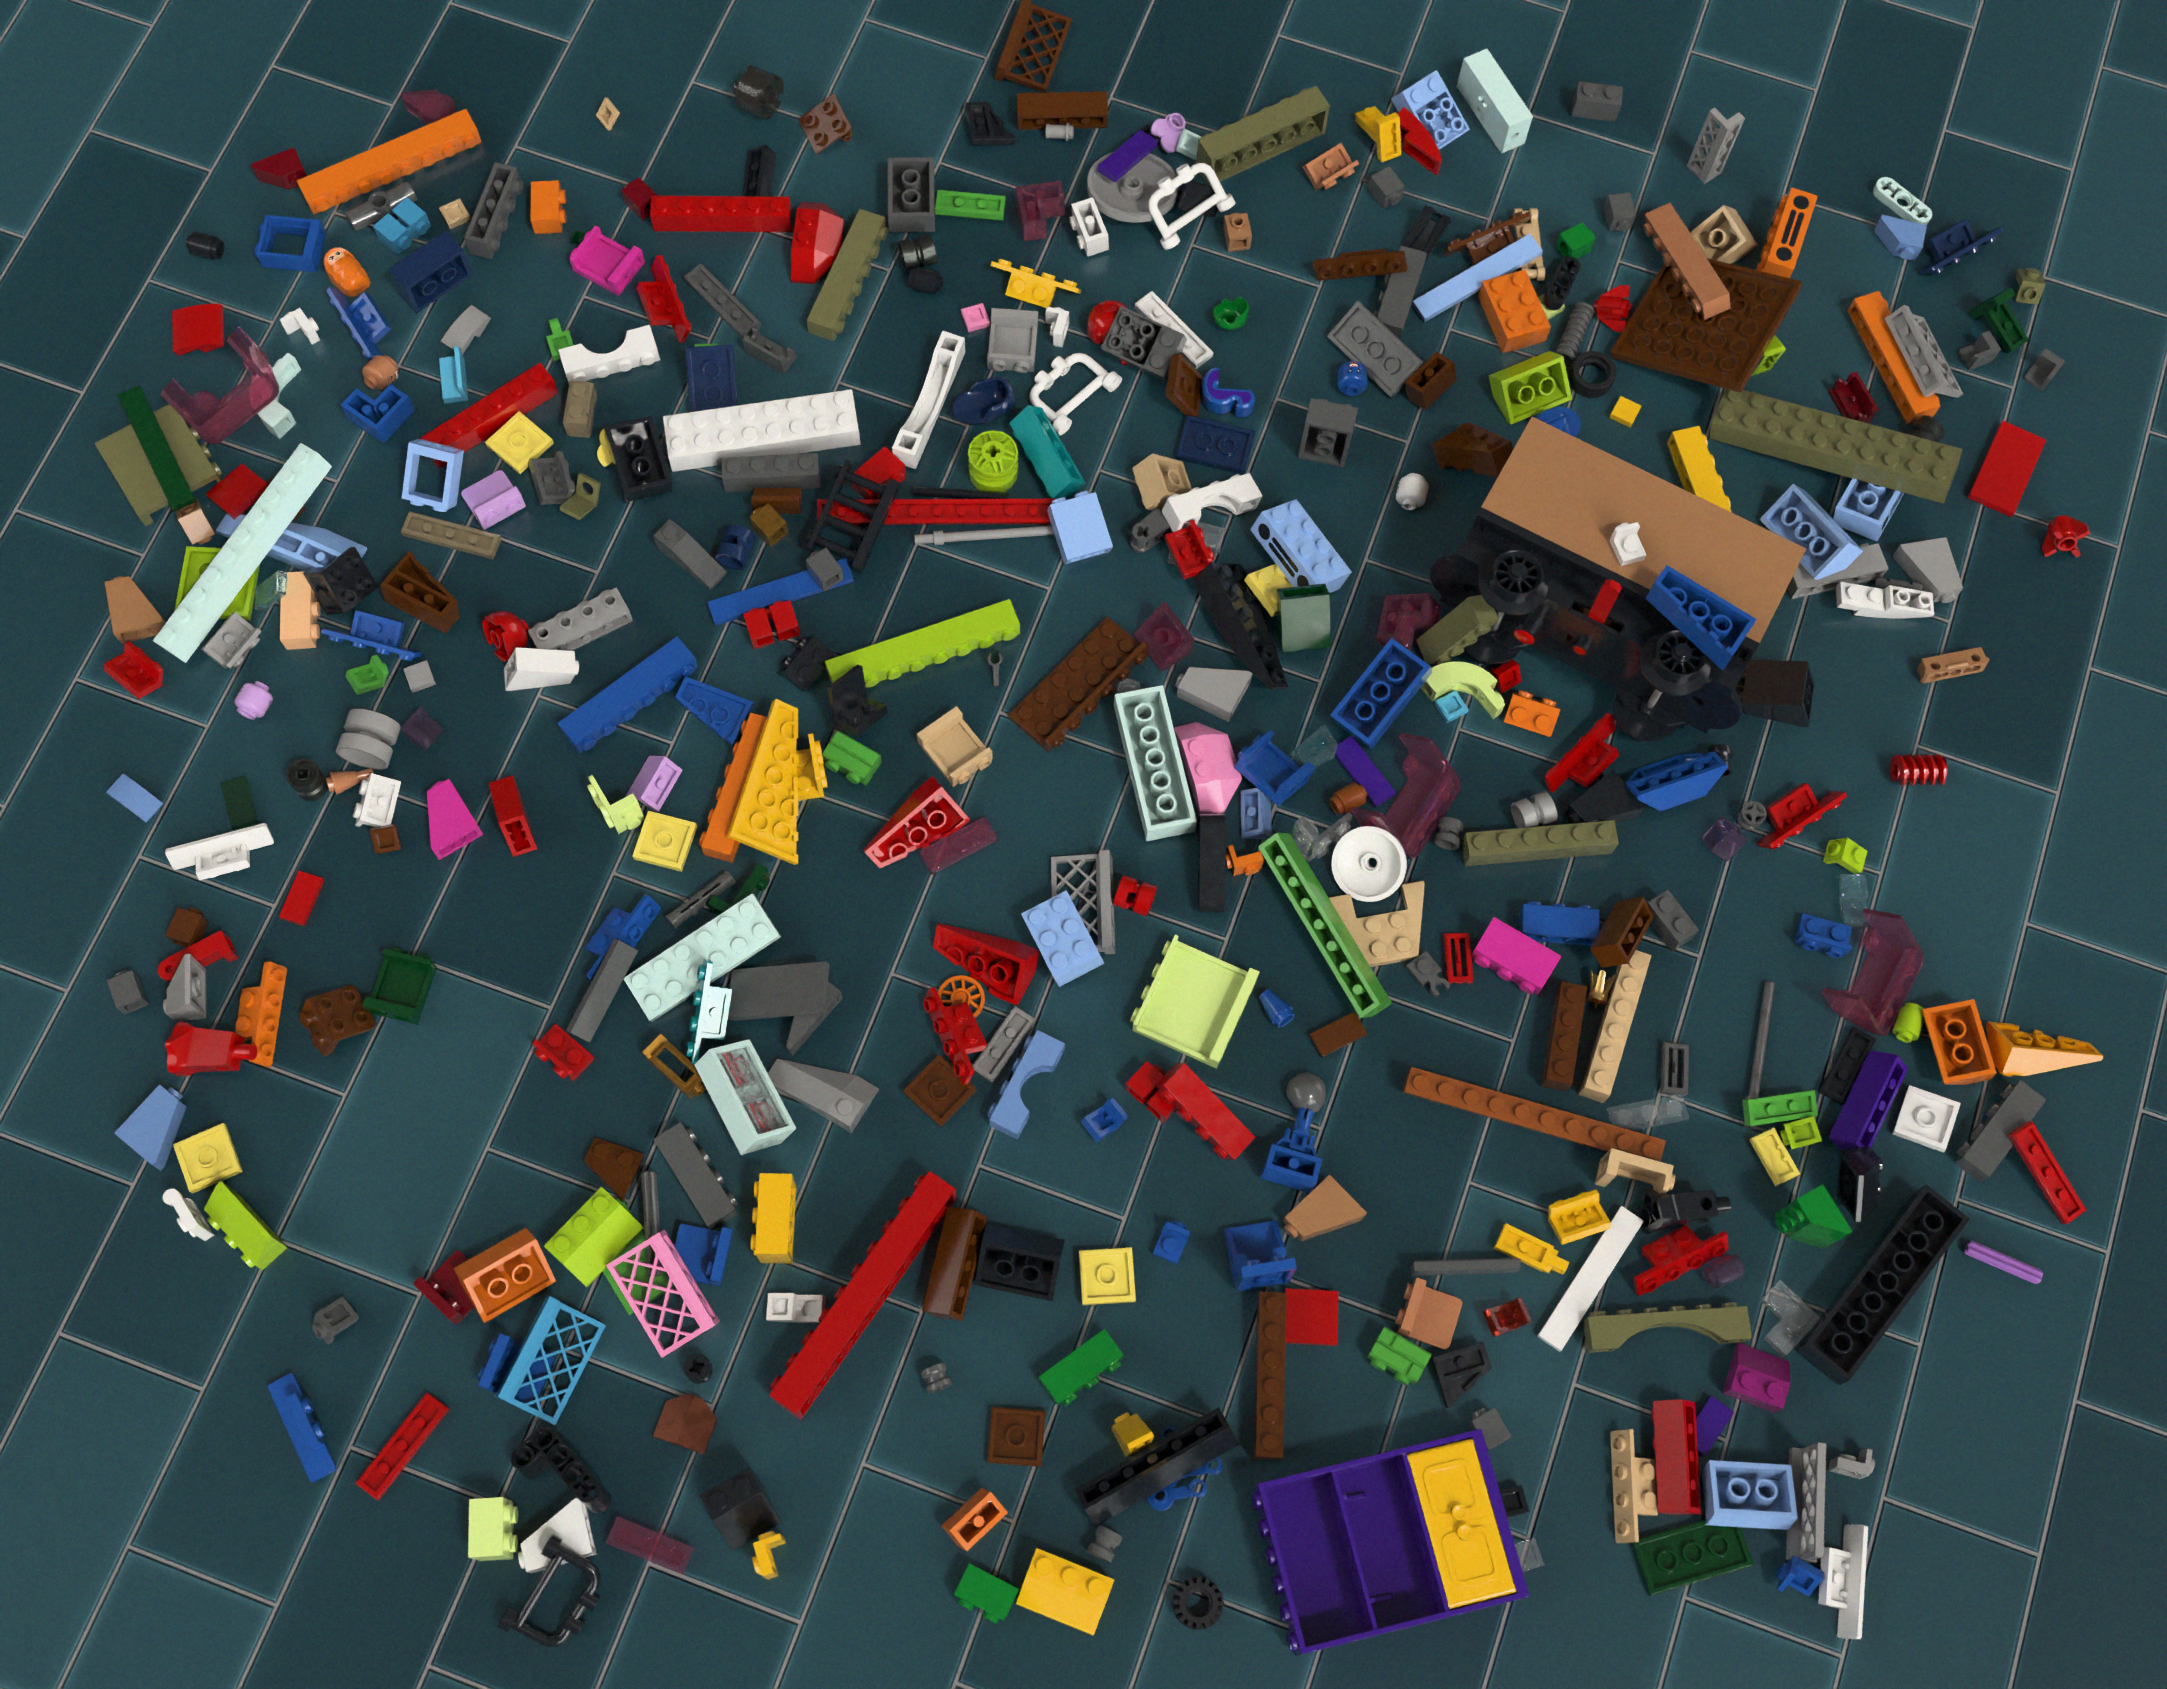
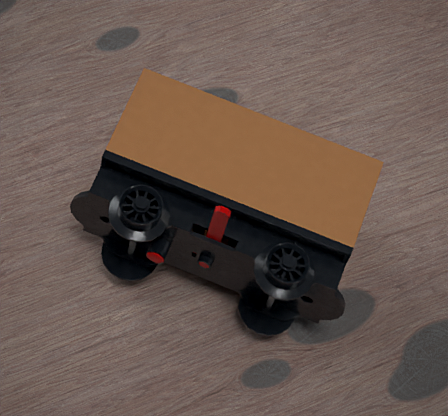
(1558, 587)

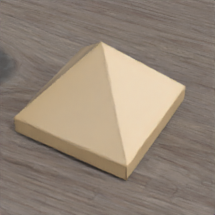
(607, 114)

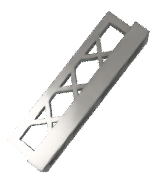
(1717, 150)

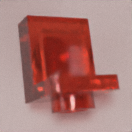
(1507, 1317)

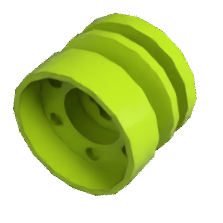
(995, 472)

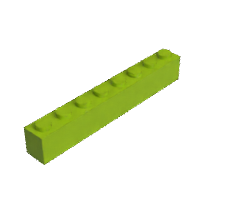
(930, 644)

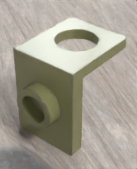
(582, 502)

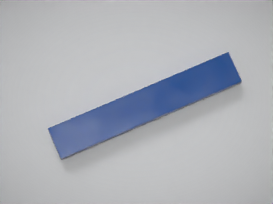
(762, 596)

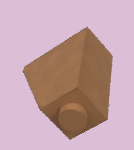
(131, 611)
(1323, 1211)

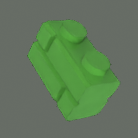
(851, 758)
(1398, 1356)

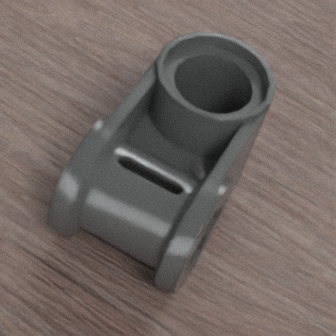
(1149, 531)

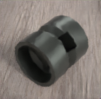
(917, 252)
(1927, 428)
(307, 779)

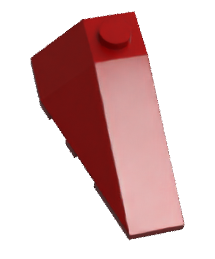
(920, 821)
(995, 961)

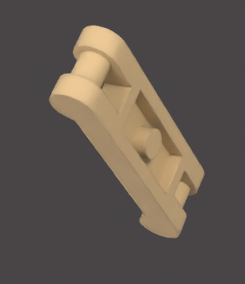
(1532, 228)

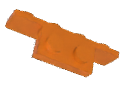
(261, 1011)

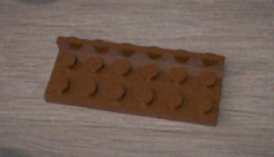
(1078, 684)

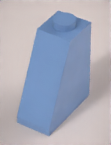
(154, 1126)

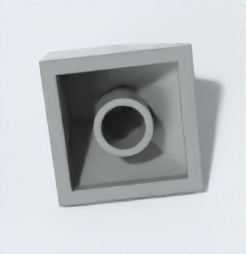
(187, 991)

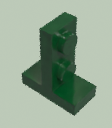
(2002, 320)
(756, 882)

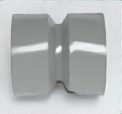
(1537, 810)

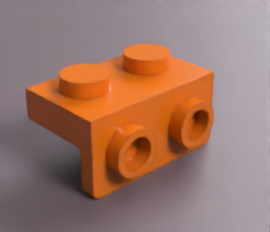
(1532, 713)

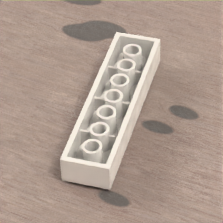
(761, 429)

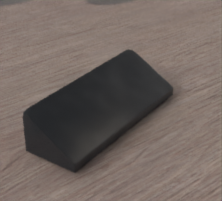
(759, 172)

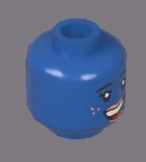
(1352, 378)

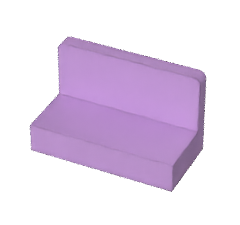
(655, 781)

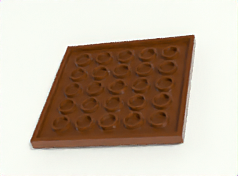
(1717, 350)

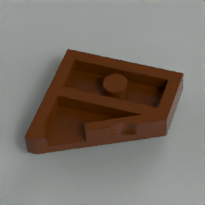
(614, 1165)

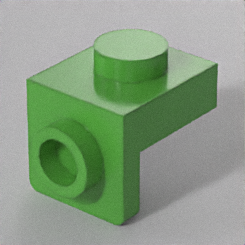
(368, 676)

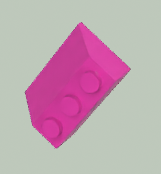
(1515, 957)

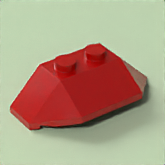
(814, 242)

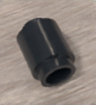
(205, 246)
(925, 280)

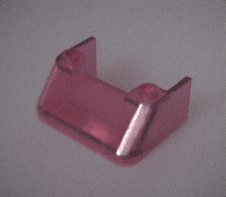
(220, 418)
(1423, 798)
(1885, 976)

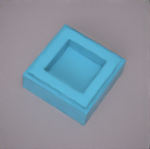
(1451, 706)

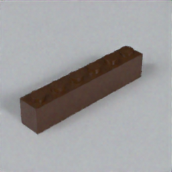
(1270, 1376)

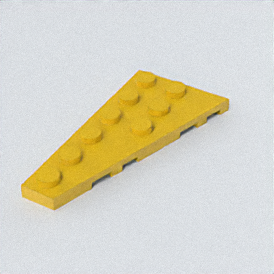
(770, 793)

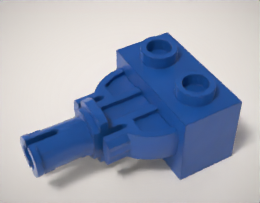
(1292, 1160)

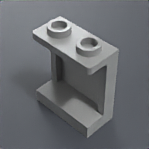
(1012, 340)

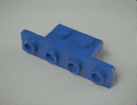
(363, 319)
(377, 632)
(622, 926)
(302, 1427)

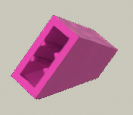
(449, 820)

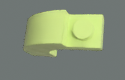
(1464, 678)

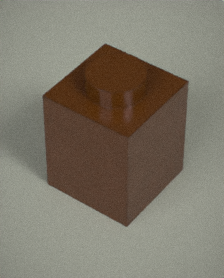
(187, 927)

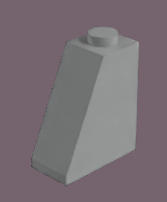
(1932, 566)
(1214, 689)

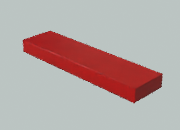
(2047, 1172)
(402, 1446)

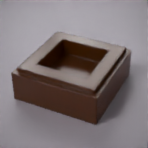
(385, 838)

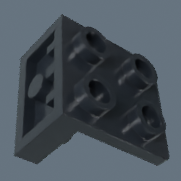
(341, 582)
(850, 706)

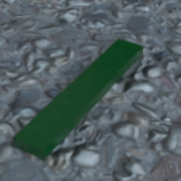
(156, 448)

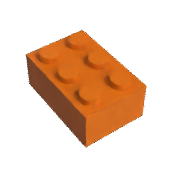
(1514, 311)

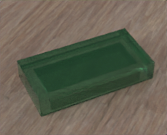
(239, 803)

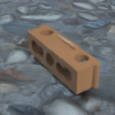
(1952, 665)

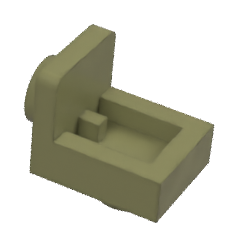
(2030, 285)

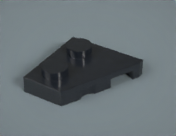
(985, 125)
(1460, 1370)

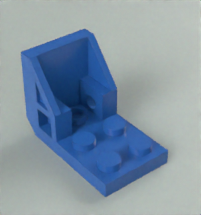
(1258, 1256)

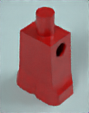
(205, 1050)

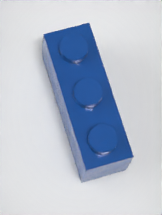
(1559, 923)

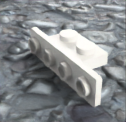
(221, 852)
(1845, 1580)

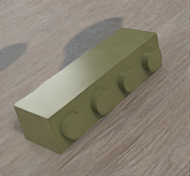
(1457, 630)

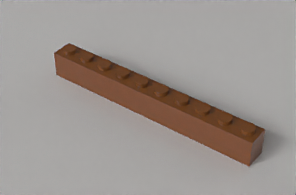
(1530, 1115)

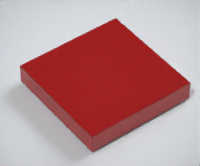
(237, 491)
(1312, 1317)

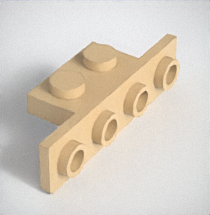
(1632, 1486)

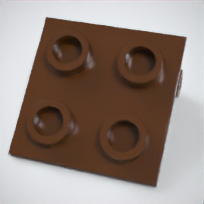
(826, 124)

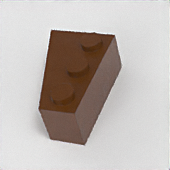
(1473, 449)
(420, 595)

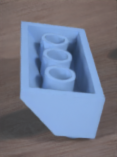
(1810, 526)

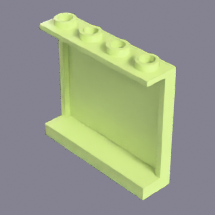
(1193, 1002)

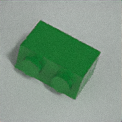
(986, 1593)

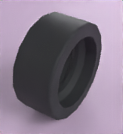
(1595, 359)

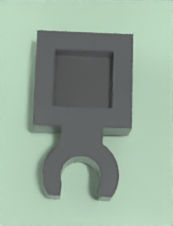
(1426, 971)

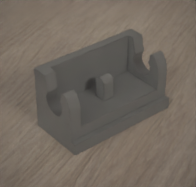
(768, 352)

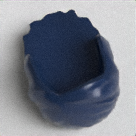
(985, 401)

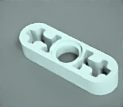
(1901, 193)

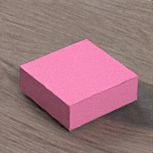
(975, 317)

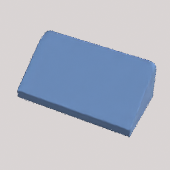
(1255, 814)

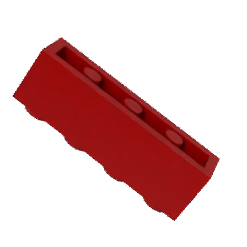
(1204, 1111)
(1676, 1457)

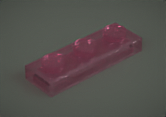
(958, 845)
(650, 1545)

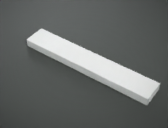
(1590, 1279)

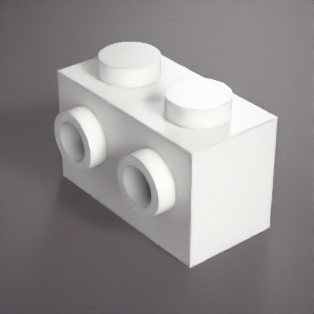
(1090, 227)

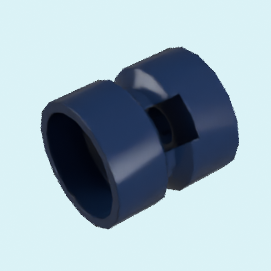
(735, 547)

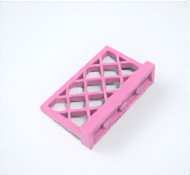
(685, 1286)

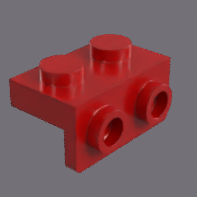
(1189, 550)
(135, 671)

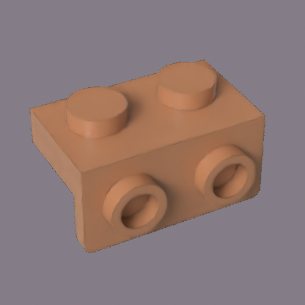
(1329, 166)

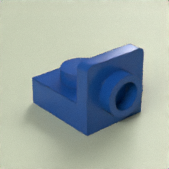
(1171, 1241)

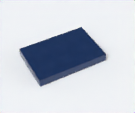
(711, 377)
(1215, 445)

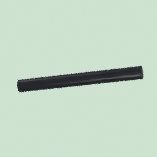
(957, 493)

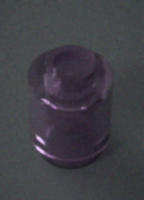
(1723, 1270)

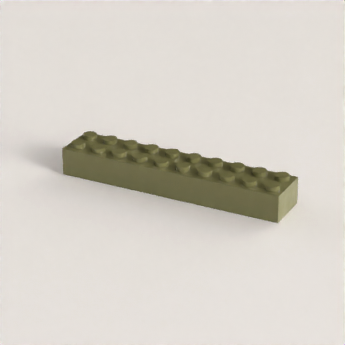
(1836, 444)

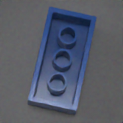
(1381, 693)

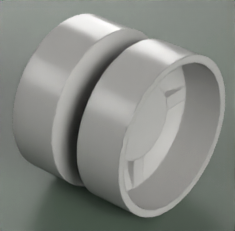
(368, 739)

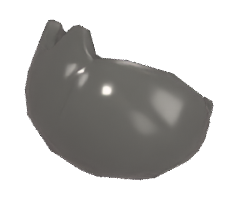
(1306, 1091)

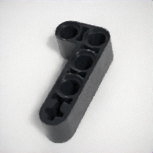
(1211, 862)
(545, 1455)

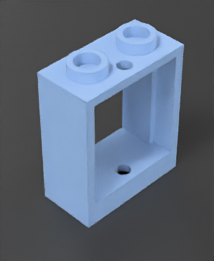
(437, 451)

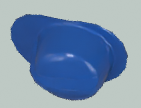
(1562, 419)

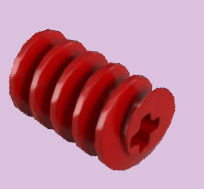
(1918, 768)

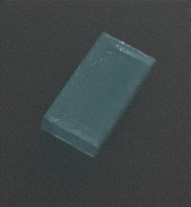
(270, 590)

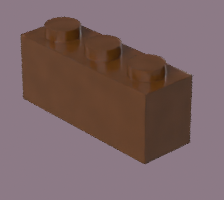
(1622, 932)

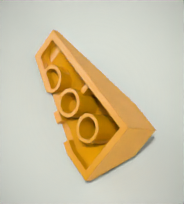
(2034, 1053)

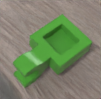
(559, 339)

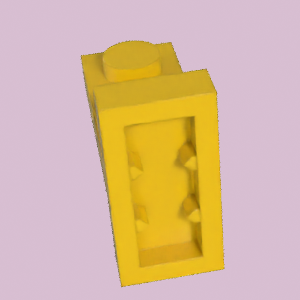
(1383, 130)

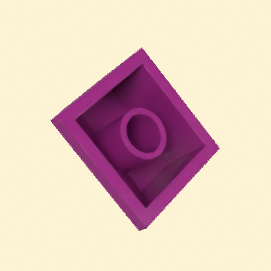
(1758, 1378)

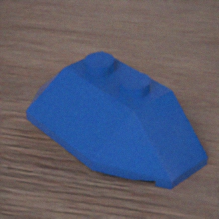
(1676, 779)

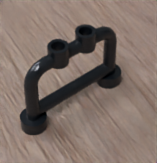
(574, 1621)

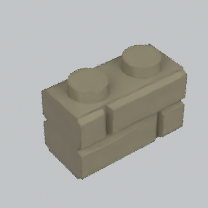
(580, 409)

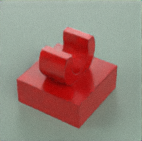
(1507, 675)

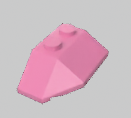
(1208, 765)

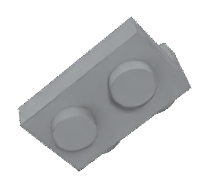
(231, 641)

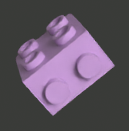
(493, 499)

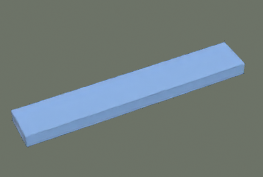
(1470, 281)

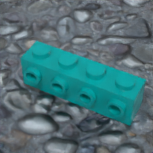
(1046, 453)

